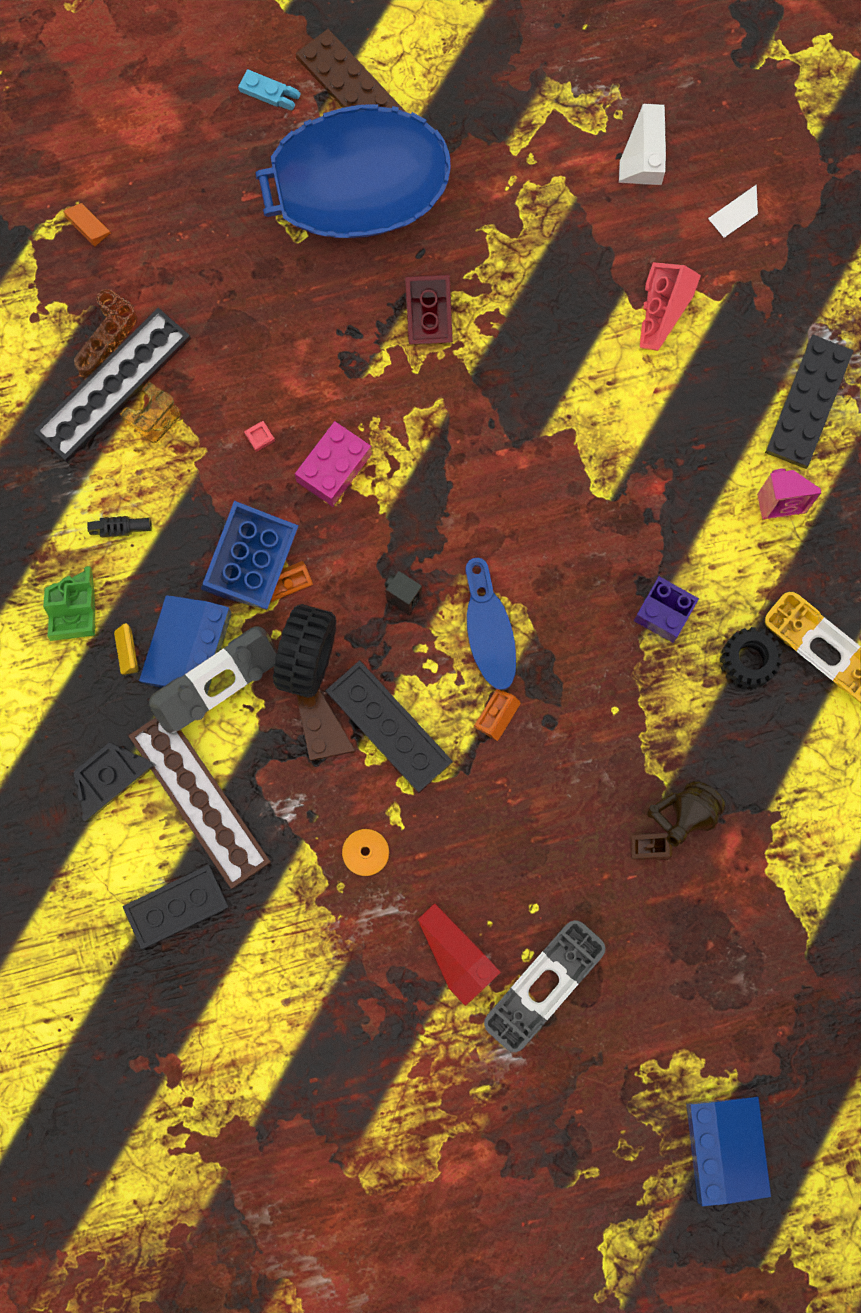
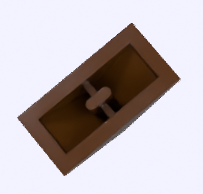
(651, 847)

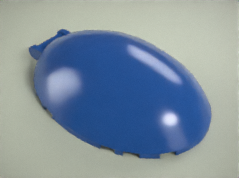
(357, 172)

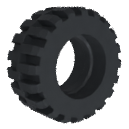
(304, 650)

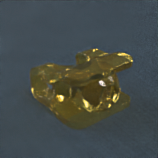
(156, 417)

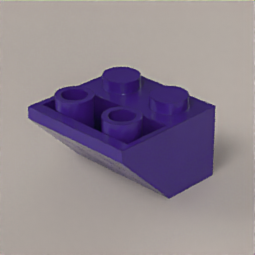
(666, 609)

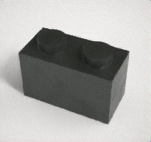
(403, 592)

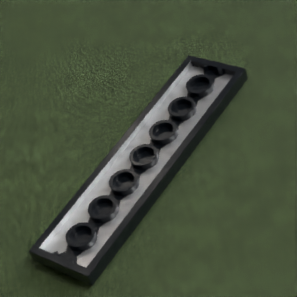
(112, 385)

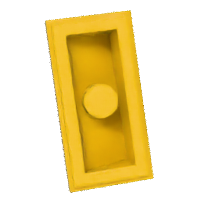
(126, 650)

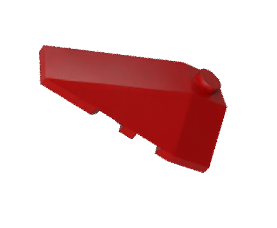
(459, 959)

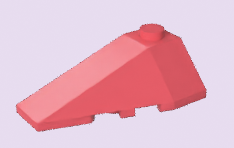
(669, 293)

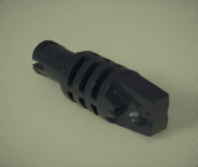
(118, 526)

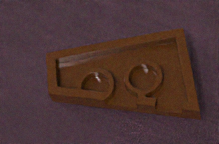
(321, 729)

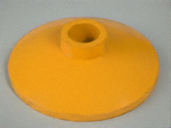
(368, 864)

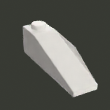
(646, 149)

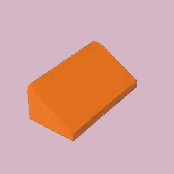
(86, 223)
(292, 580)
(497, 714)

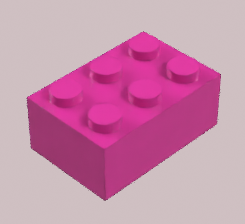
(333, 463)

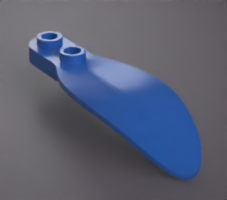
(489, 629)

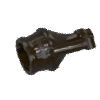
(695, 810)

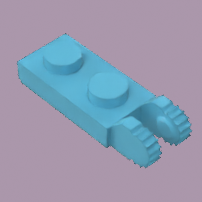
(268, 90)

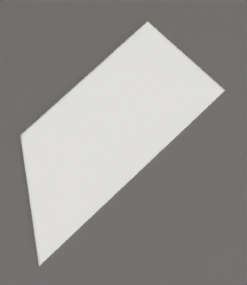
(736, 212)

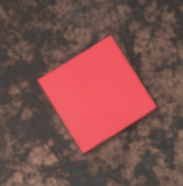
(259, 436)

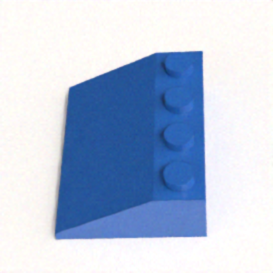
(249, 556)
(184, 638)
(728, 1151)

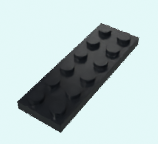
(809, 401)
(389, 726)

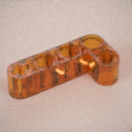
(100, 337)

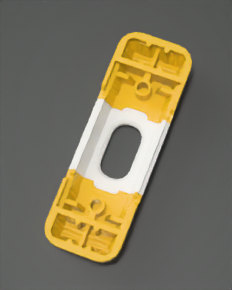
(799, 623)

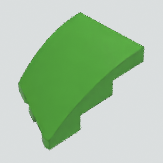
(71, 607)

